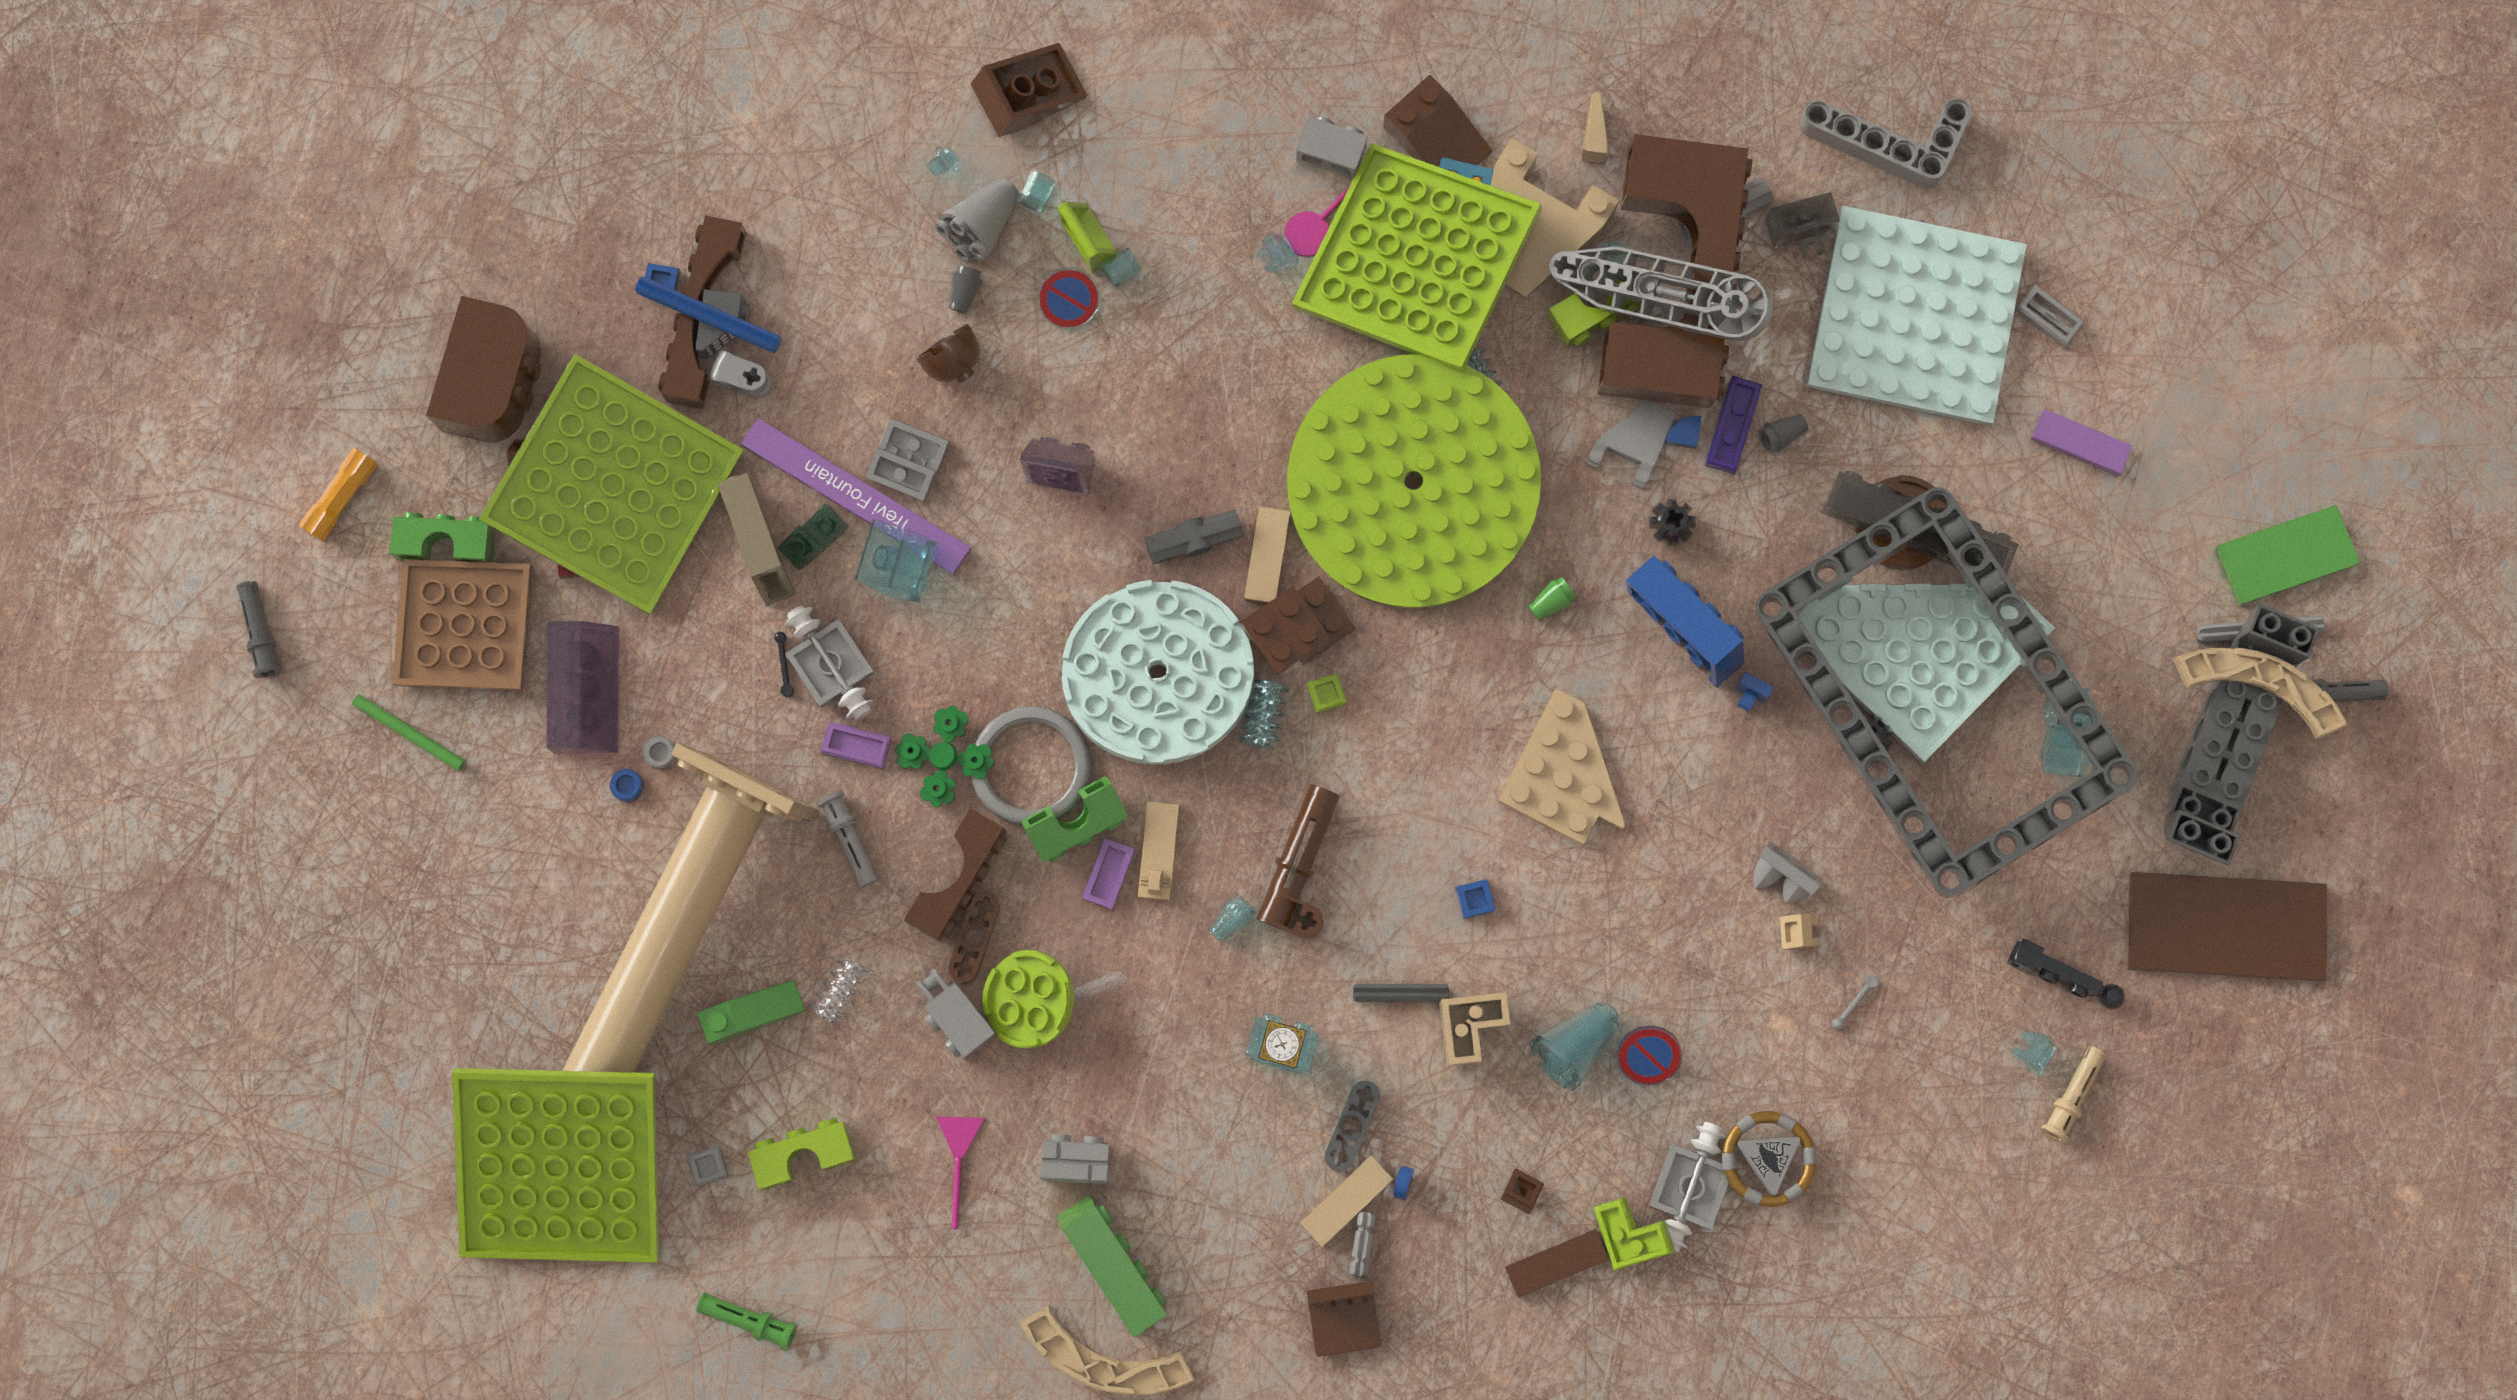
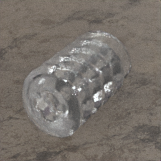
(840, 991)

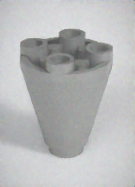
(978, 220)

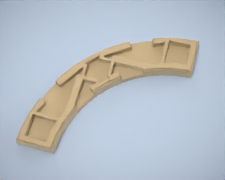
(2268, 673)
(1102, 1371)

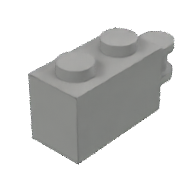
(955, 1017)

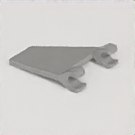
(1637, 438)

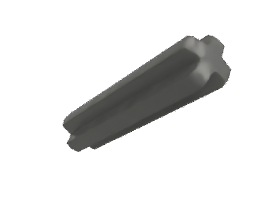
(1400, 992)

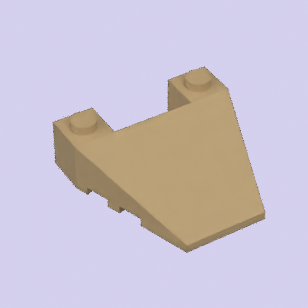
(1557, 225)

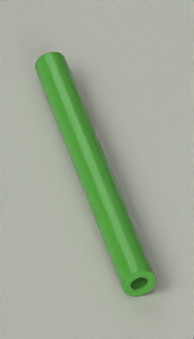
(408, 732)

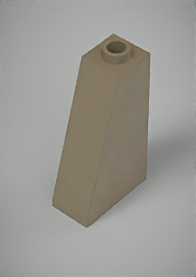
(756, 539)

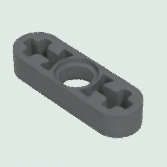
(1354, 1100)

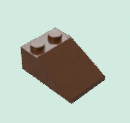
(1027, 88)
(1434, 126)

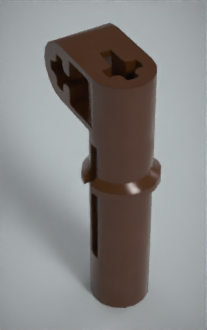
(1280, 901)

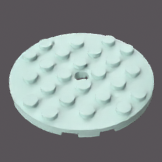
(1165, 716)

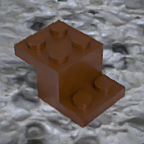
(1297, 625)

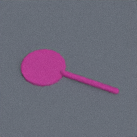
(1307, 229)

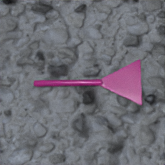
(959, 1136)

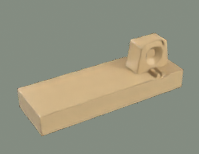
(1158, 851)

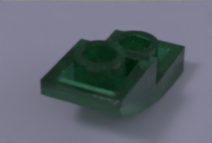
(813, 537)

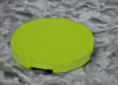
(1028, 999)

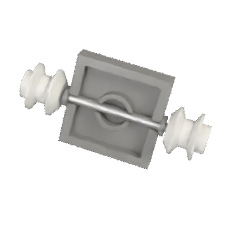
(829, 663)
(1691, 1185)

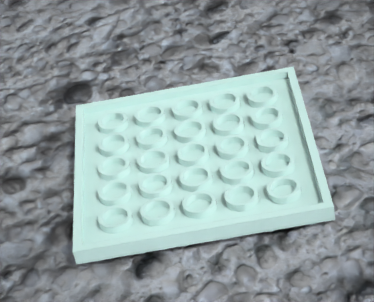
(1916, 315)

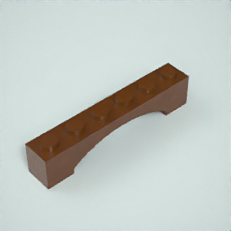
(718, 245)

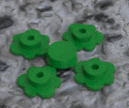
(944, 756)

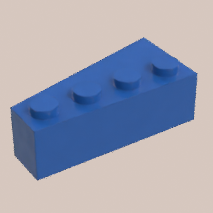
(1688, 619)

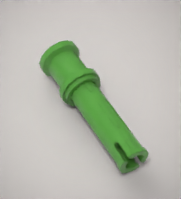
(761, 1326)

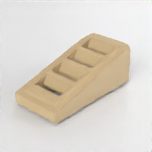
(1595, 141)

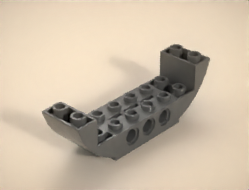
(2231, 741)

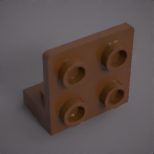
(1344, 1318)

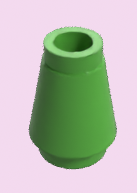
(1552, 599)

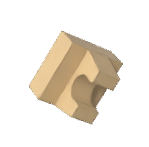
(1797, 931)

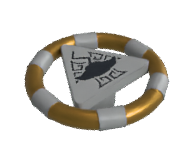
(1769, 1159)

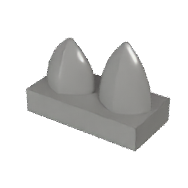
(1775, 864)

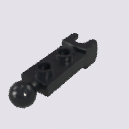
(2030, 957)

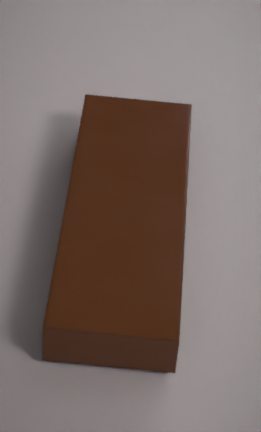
(1556, 1263)

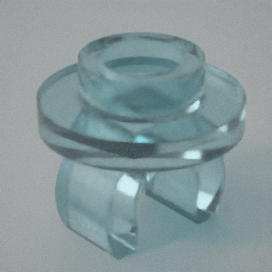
(945, 160)

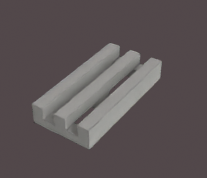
(2041, 324)

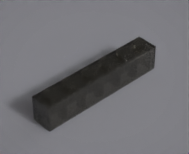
(1865, 504)

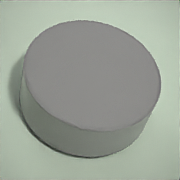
(658, 753)

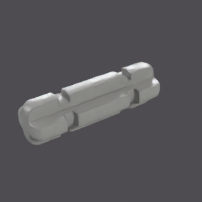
(1362, 1244)

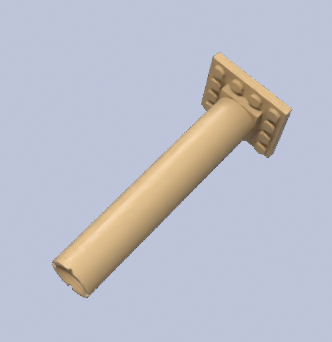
(678, 911)

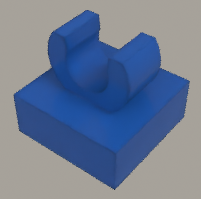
(1752, 690)

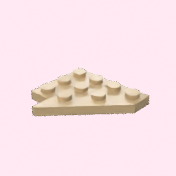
(1563, 774)

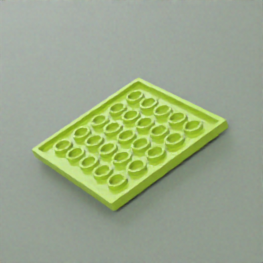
(1417, 256)
(611, 484)
(556, 1164)

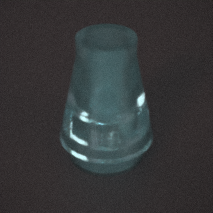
(1232, 918)

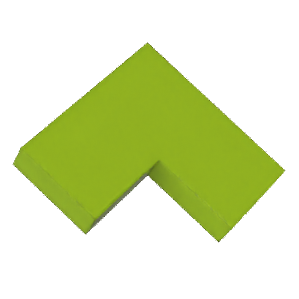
(1627, 1243)

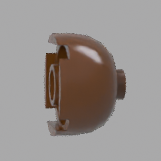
(952, 356)

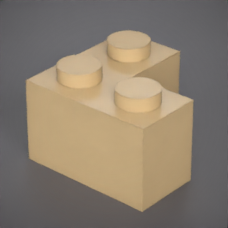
(1464, 1018)

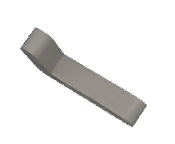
(1889, 142)

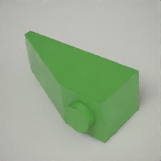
(750, 1012)

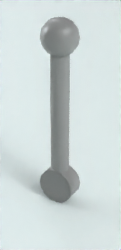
(1870, 983)

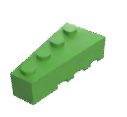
(1112, 1266)

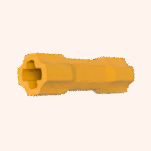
(351, 475)

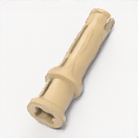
(2068, 1107)

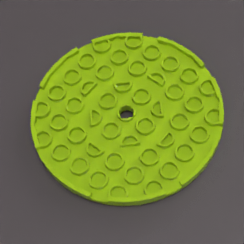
(1426, 541)

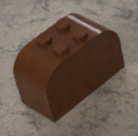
(485, 373)

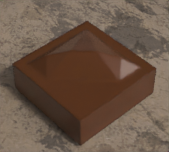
(1522, 1191)

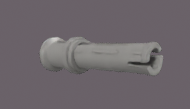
(842, 825)

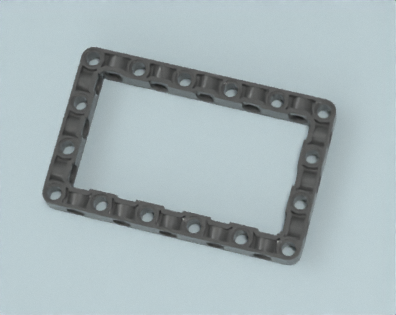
(2026, 637)

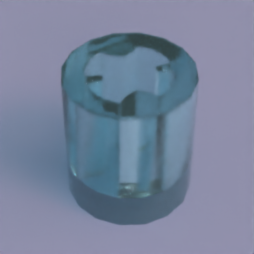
(1036, 191)
(1121, 267)

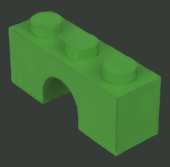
(414, 537)
(1100, 812)

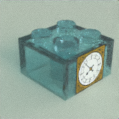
(1282, 1044)

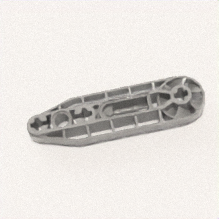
(1712, 302)

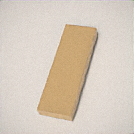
(1267, 555)
(1346, 1201)

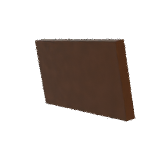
(2227, 926)

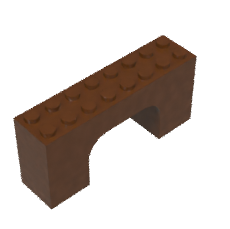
(1705, 193)

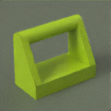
(1086, 234)

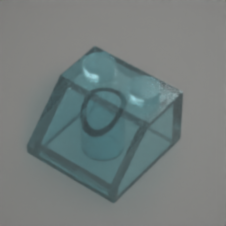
(896, 561)

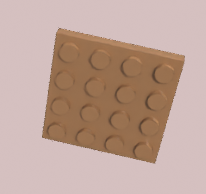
(462, 625)

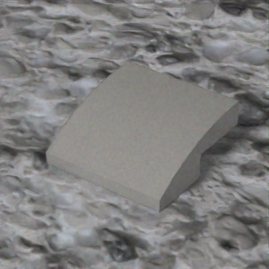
(908, 459)

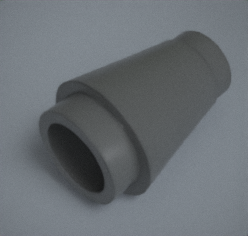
(964, 286)
(1782, 432)

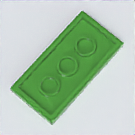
(2287, 555)

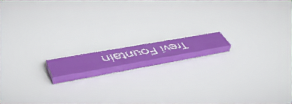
(848, 490)

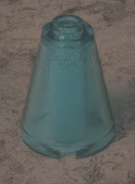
(1575, 1044)

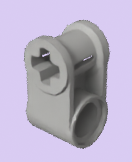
(735, 374)

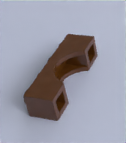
(936, 911)

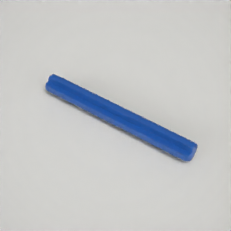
(708, 314)

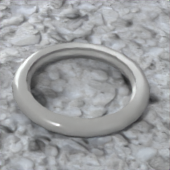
(1061, 724)

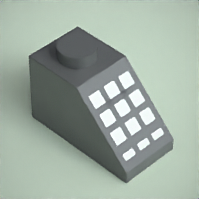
(710, 338)

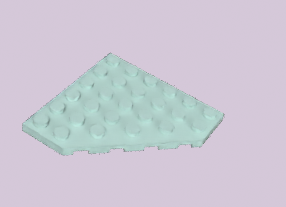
(1914, 654)

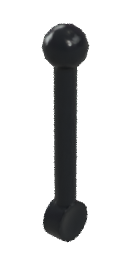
(786, 690)

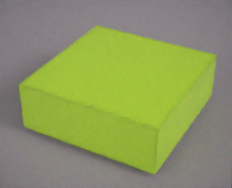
(1326, 693)

